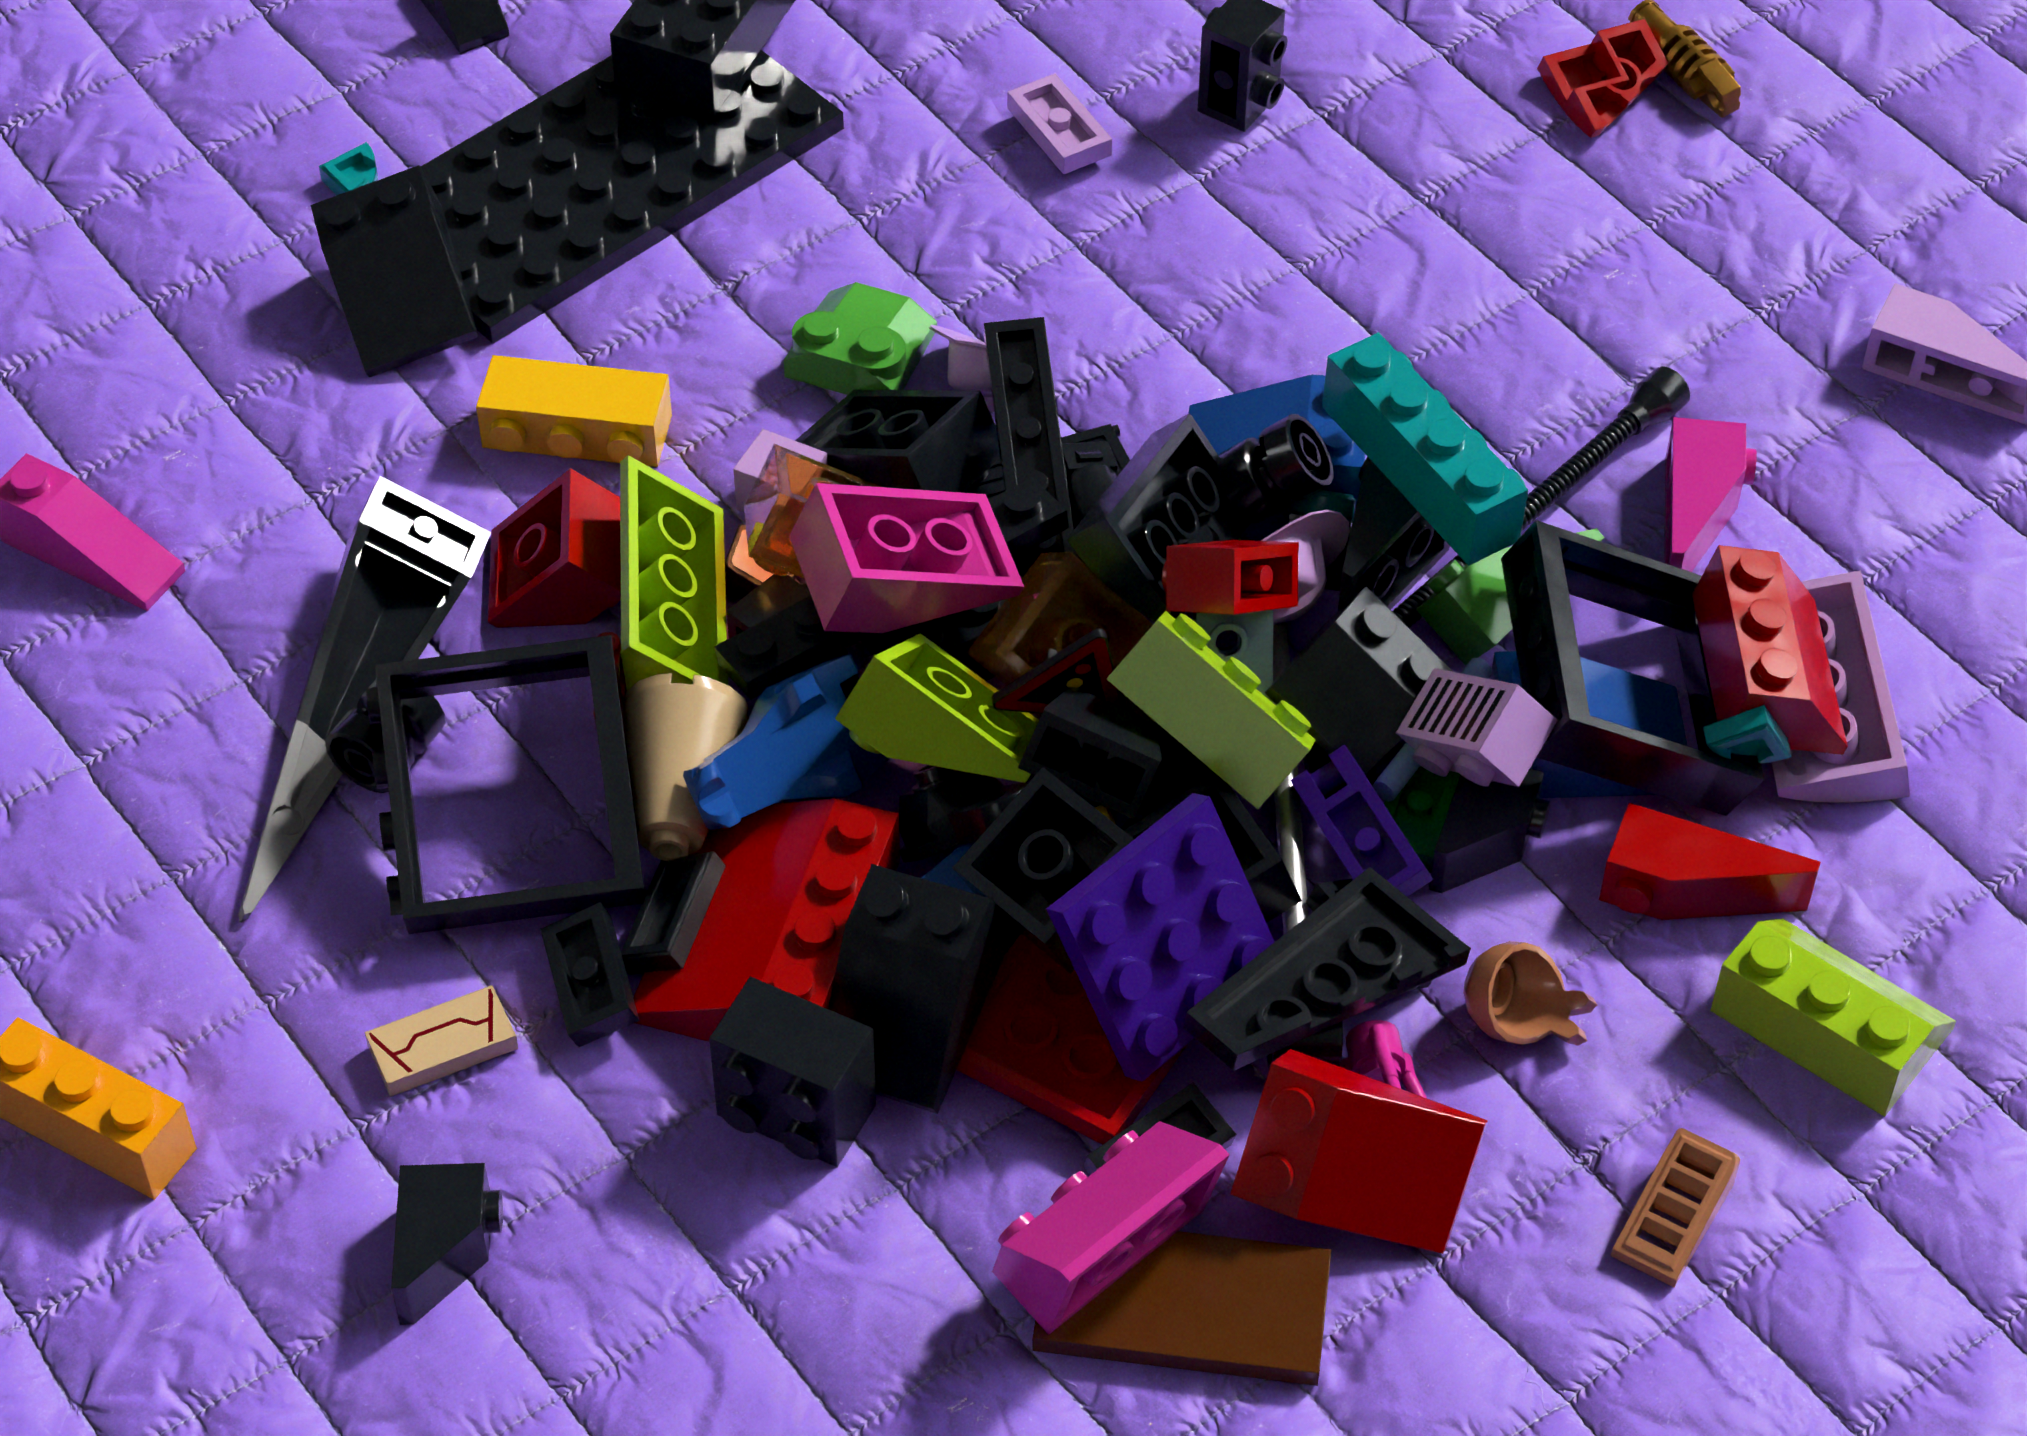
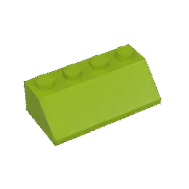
(669, 578)

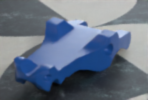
(785, 751)

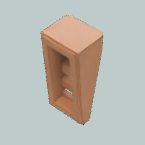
(1695, 1168)

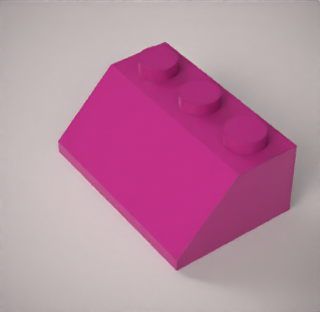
(1107, 1221)

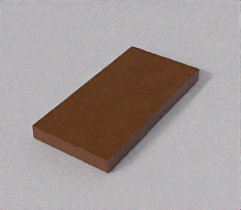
(1209, 1310)

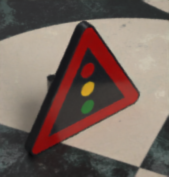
(1079, 665)

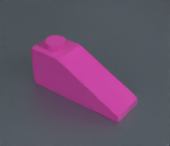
(1702, 485)
(82, 534)

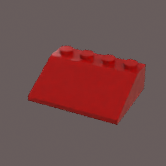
(774, 910)

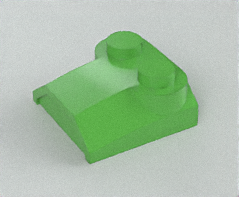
(859, 340)

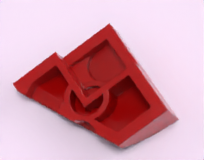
(1603, 77)

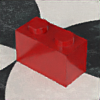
(1231, 576)

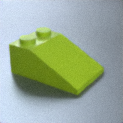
(935, 712)

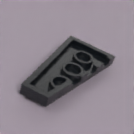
(1327, 968)

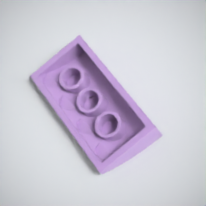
(1875, 759)

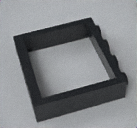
(1538, 578)
(486, 671)

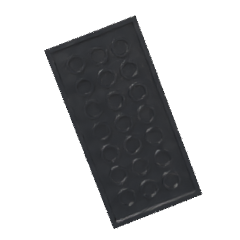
(605, 176)

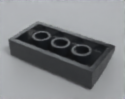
(1157, 501)

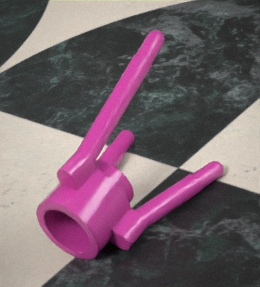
(1378, 1053)

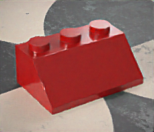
(1767, 647)

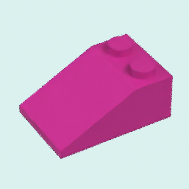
(899, 556)

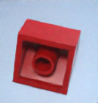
(557, 556)

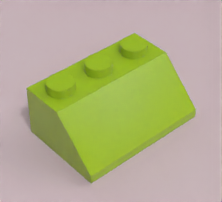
(1213, 707)
(1828, 1013)

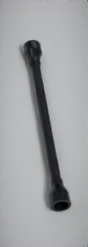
(1652, 402)

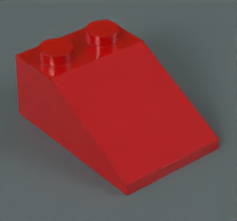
(1357, 1154)

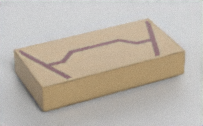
(441, 1040)

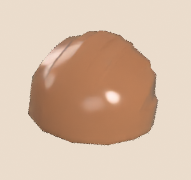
(1521, 996)

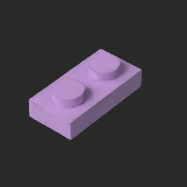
(1059, 123)

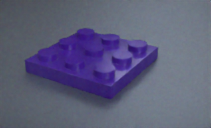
(1160, 932)

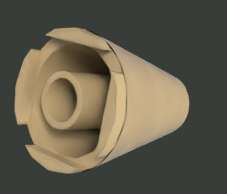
(665, 734)

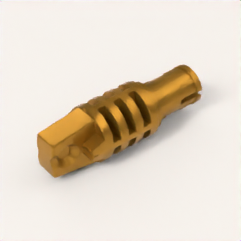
(1691, 60)

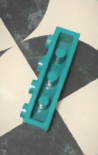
(1425, 448)

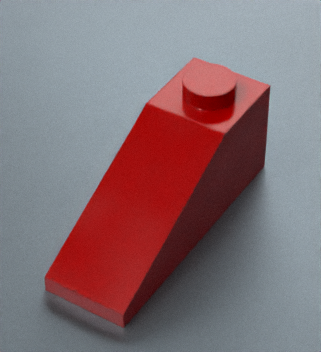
(1695, 871)

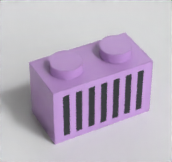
(1476, 728)

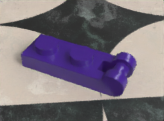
(1360, 823)

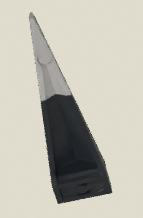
(387, 602)

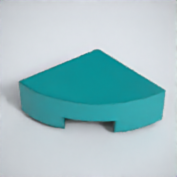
(350, 170)
(1749, 734)

